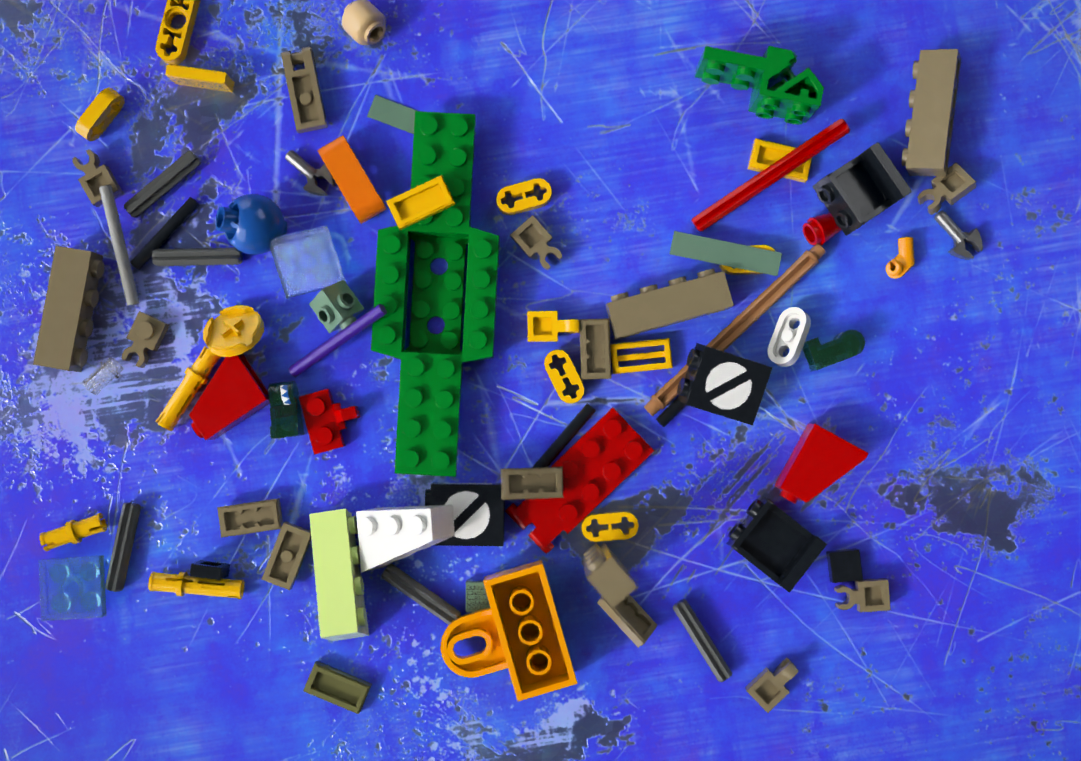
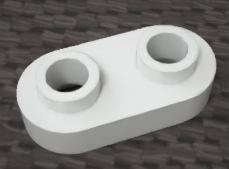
(786, 337)

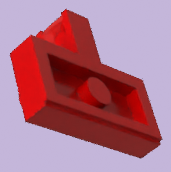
(325, 420)

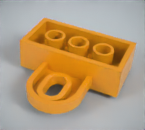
(519, 634)

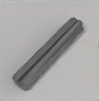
(162, 184)
(197, 256)
(122, 547)
(420, 594)
(702, 640)

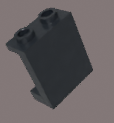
(861, 189)
(775, 543)

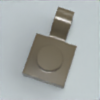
(769, 687)

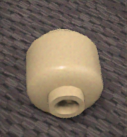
(364, 22)

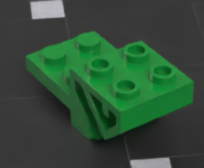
(769, 97)

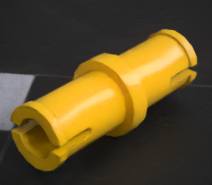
(73, 532)

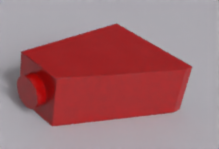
(228, 398)
(816, 464)

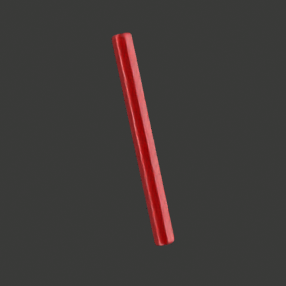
(771, 174)

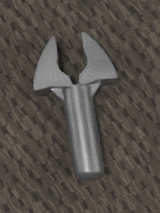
(310, 173)
(959, 237)

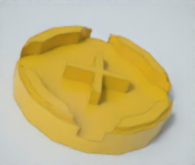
(233, 331)

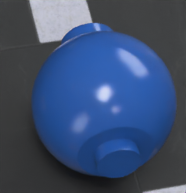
(251, 223)

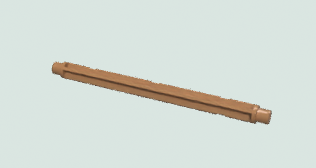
(743, 321)

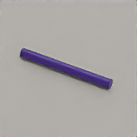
(338, 340)

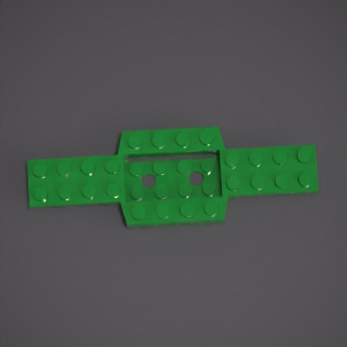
(434, 362)

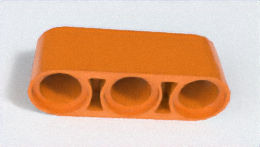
(352, 179)

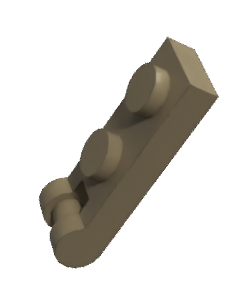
(304, 90)

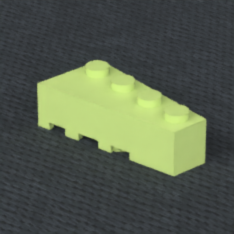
(338, 575)

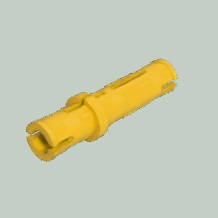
(184, 394)
(186, 584)

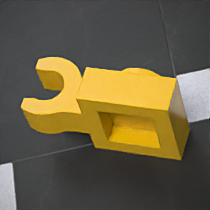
(545, 326)

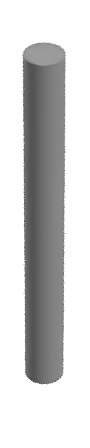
(119, 244)

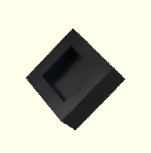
(844, 565)
(209, 570)

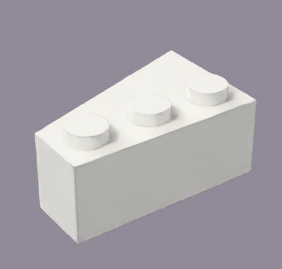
(398, 532)

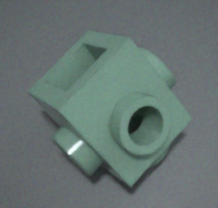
(336, 306)

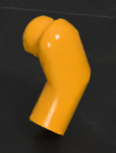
(904, 260)

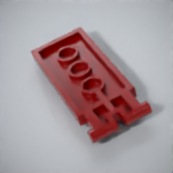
(590, 474)

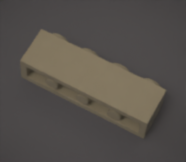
(932, 112)
(670, 304)
(69, 309)
(607, 574)

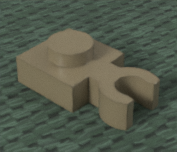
(95, 177)
(948, 188)
(534, 239)
(146, 334)
(868, 595)

